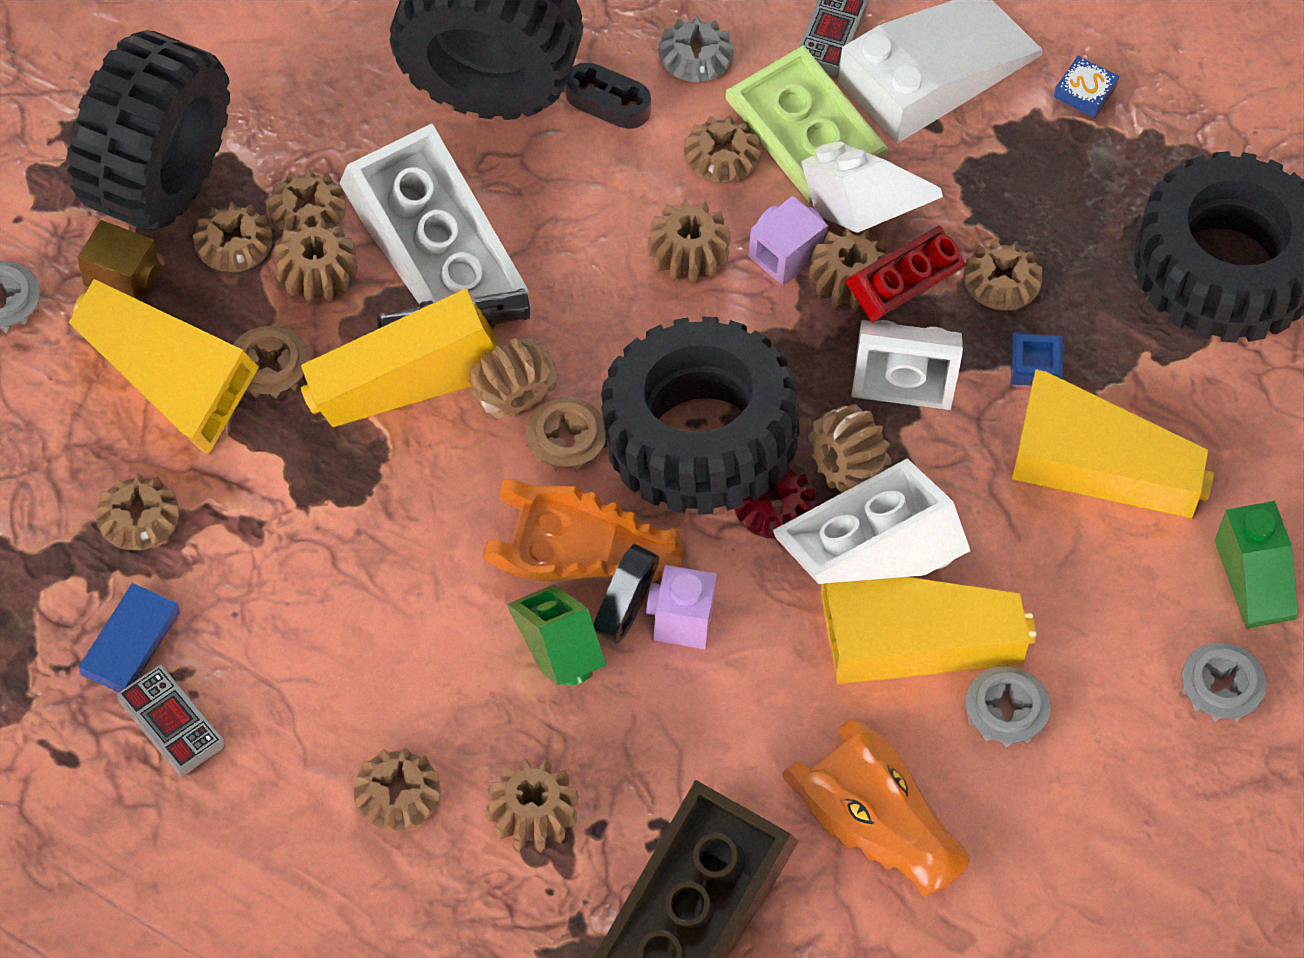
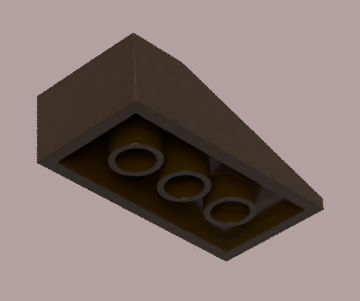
(700, 882)

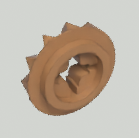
(722, 165)
(284, 202)
(238, 253)
(1002, 292)
(274, 343)
(580, 419)
(155, 522)
(412, 805)

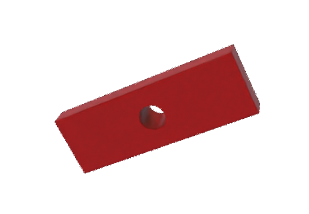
(906, 273)

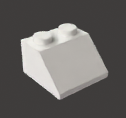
(862, 188)
(907, 364)

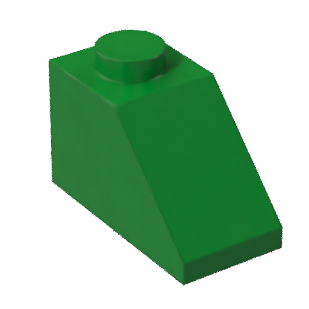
(1258, 563)
(558, 635)

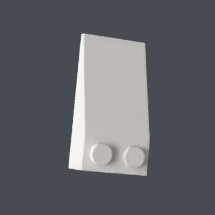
(932, 62)
(428, 220)

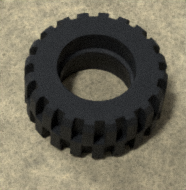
(488, 52)
(148, 129)
(1208, 292)
(706, 466)

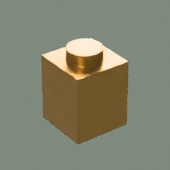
(119, 260)

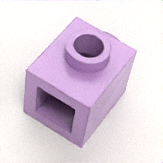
(786, 238)
(682, 606)

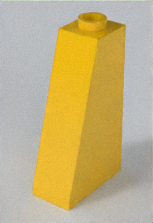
(401, 362)
(173, 364)
(1107, 452)
(921, 628)

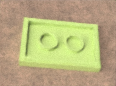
(798, 110)

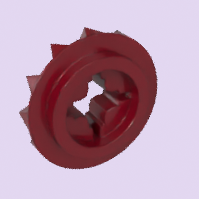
(761, 516)

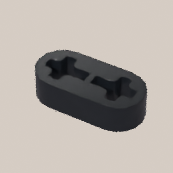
(608, 94)
(626, 593)

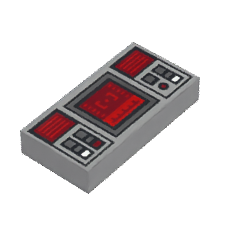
(831, 28)
(170, 720)

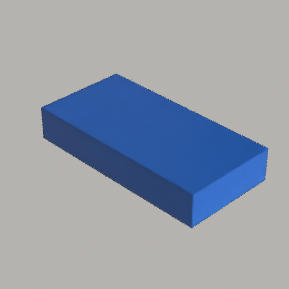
(129, 638)

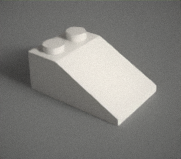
(878, 530)

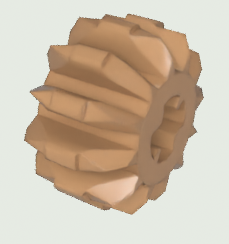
(689, 241)
(315, 261)
(838, 261)
(513, 377)
(848, 447)
(531, 821)

